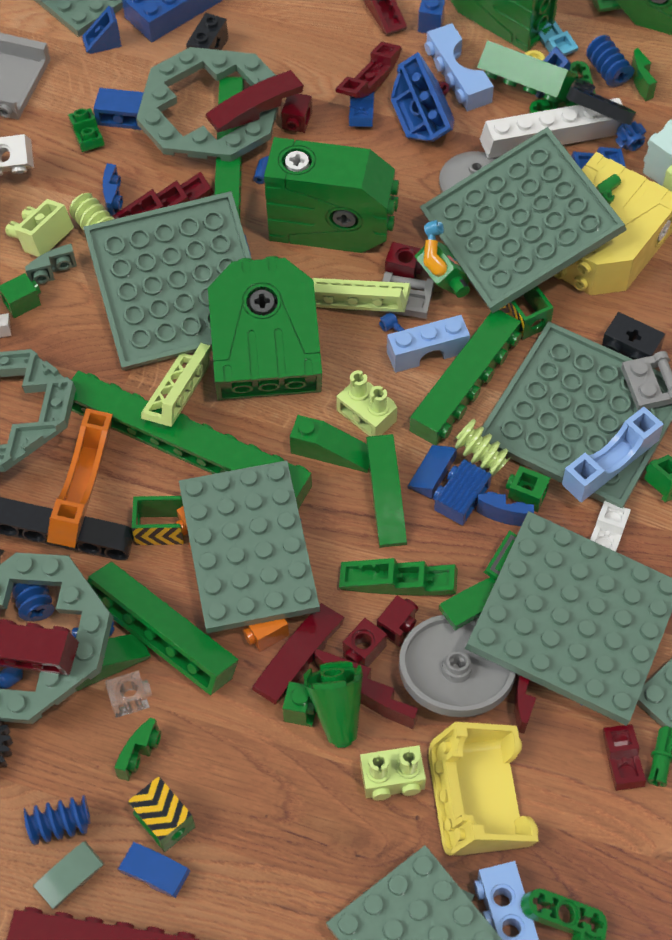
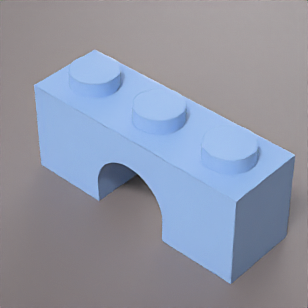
(410, 345)

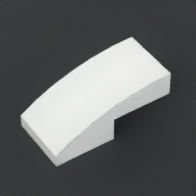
(610, 525)

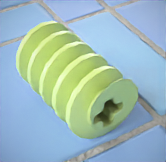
(88, 210)
(481, 448)

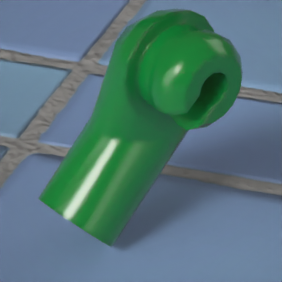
(607, 186)

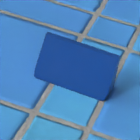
(433, 470)

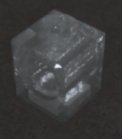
(125, 705)

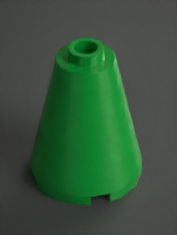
(336, 699)

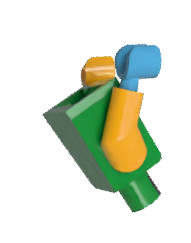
(440, 262)

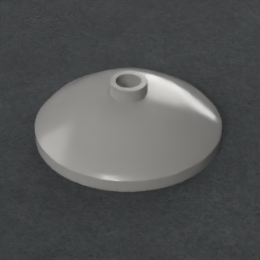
(461, 167)

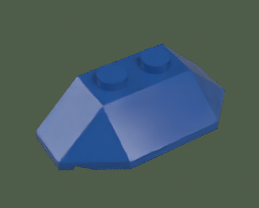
(420, 101)

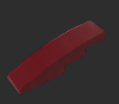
(387, 15)
(250, 102)
(192, 189)
(297, 653)
(376, 695)

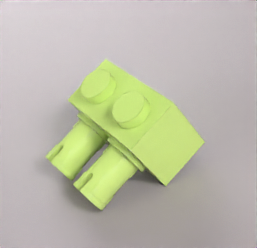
(41, 227)
(366, 405)
(393, 772)

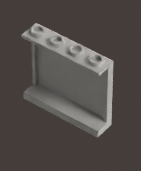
(20, 72)

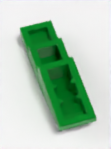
(386, 491)
(395, 578)
(467, 604)

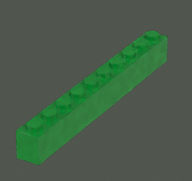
(185, 440)

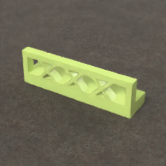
(361, 294)
(181, 391)

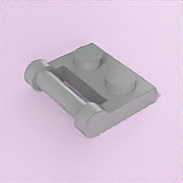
(418, 301)
(643, 382)

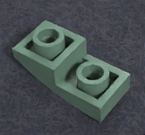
(58, 259)
(68, 874)

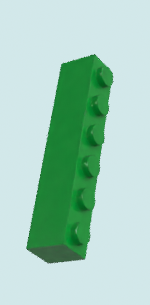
(465, 377)
(163, 629)

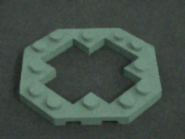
(200, 142)
(56, 406)
(93, 631)

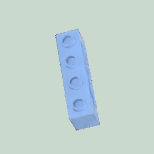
(505, 881)

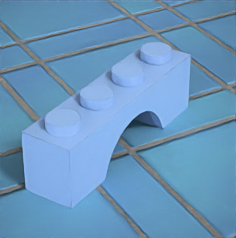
(470, 86)
(632, 440)

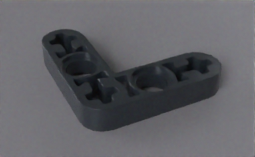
(582, 94)

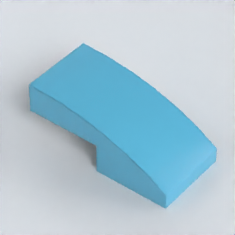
(557, 38)

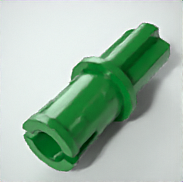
(661, 757)

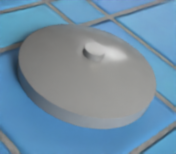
(448, 676)

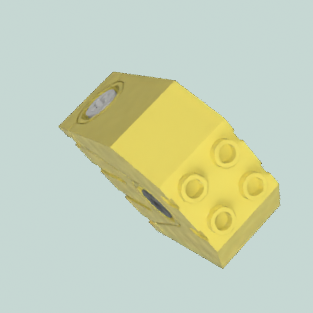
(648, 220)

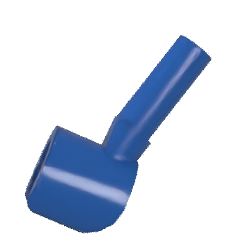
(390, 321)

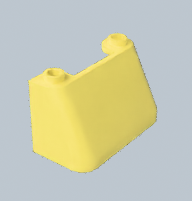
(477, 789)

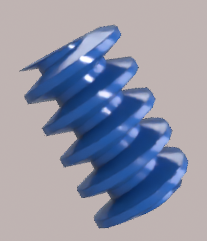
(609, 61)
(32, 601)
(57, 820)

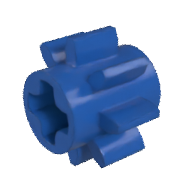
(630, 136)

